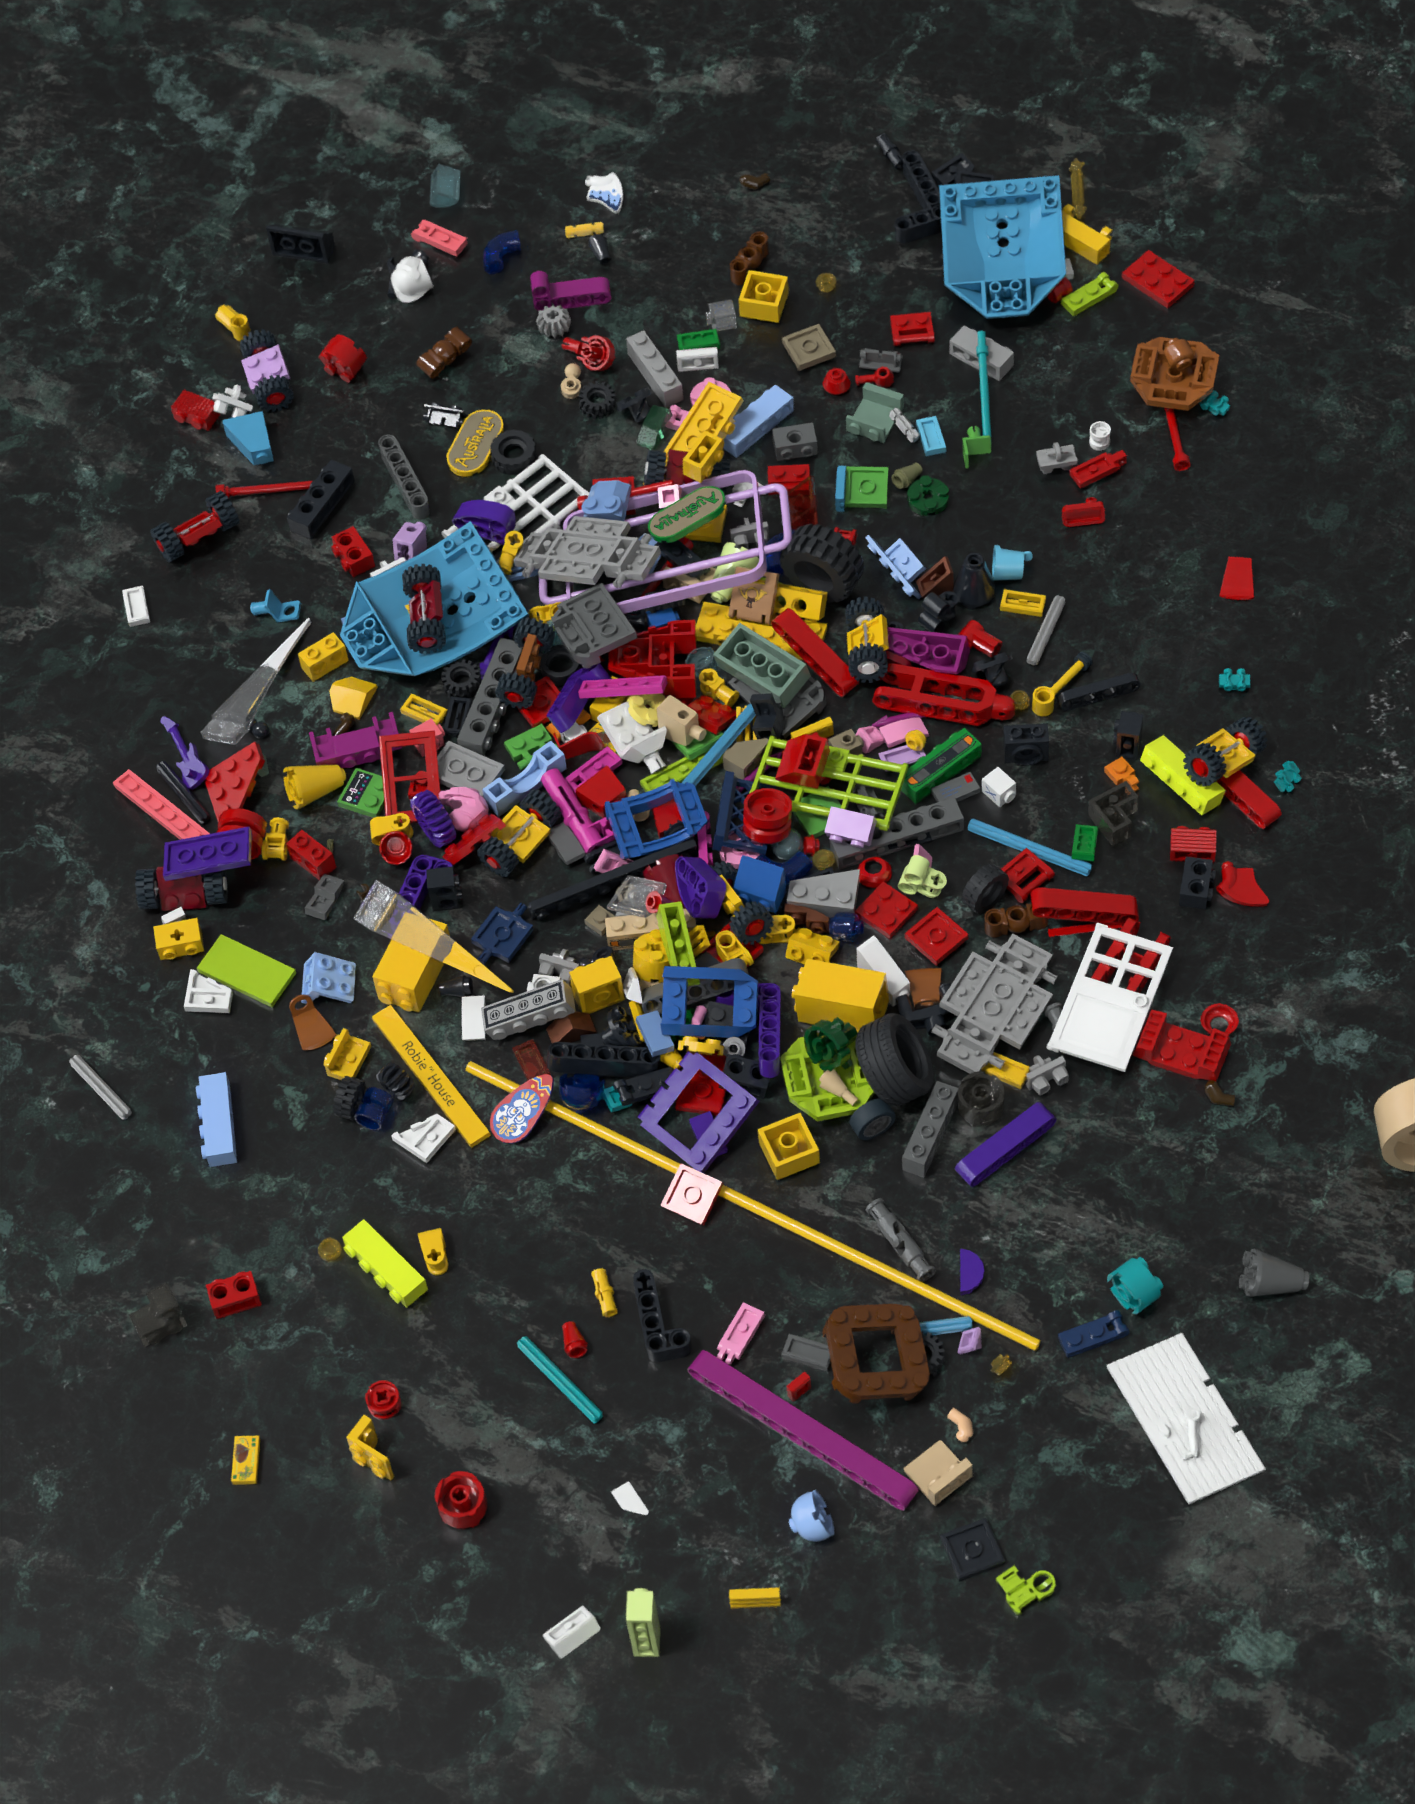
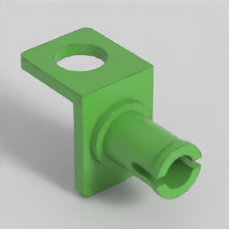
(975, 444)

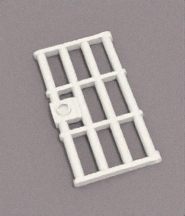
(502, 496)

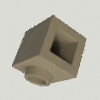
(848, 741)

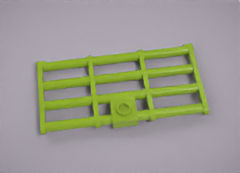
(835, 769)

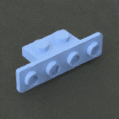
(902, 561)

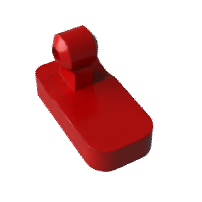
(1084, 513)

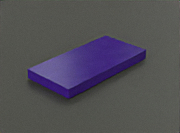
(207, 853)

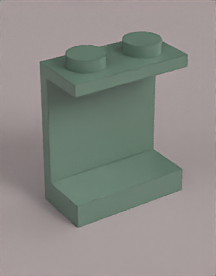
(873, 413)

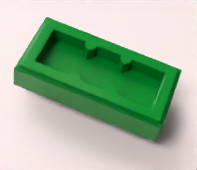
(698, 340)
(1084, 842)

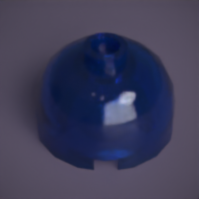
(581, 1091)

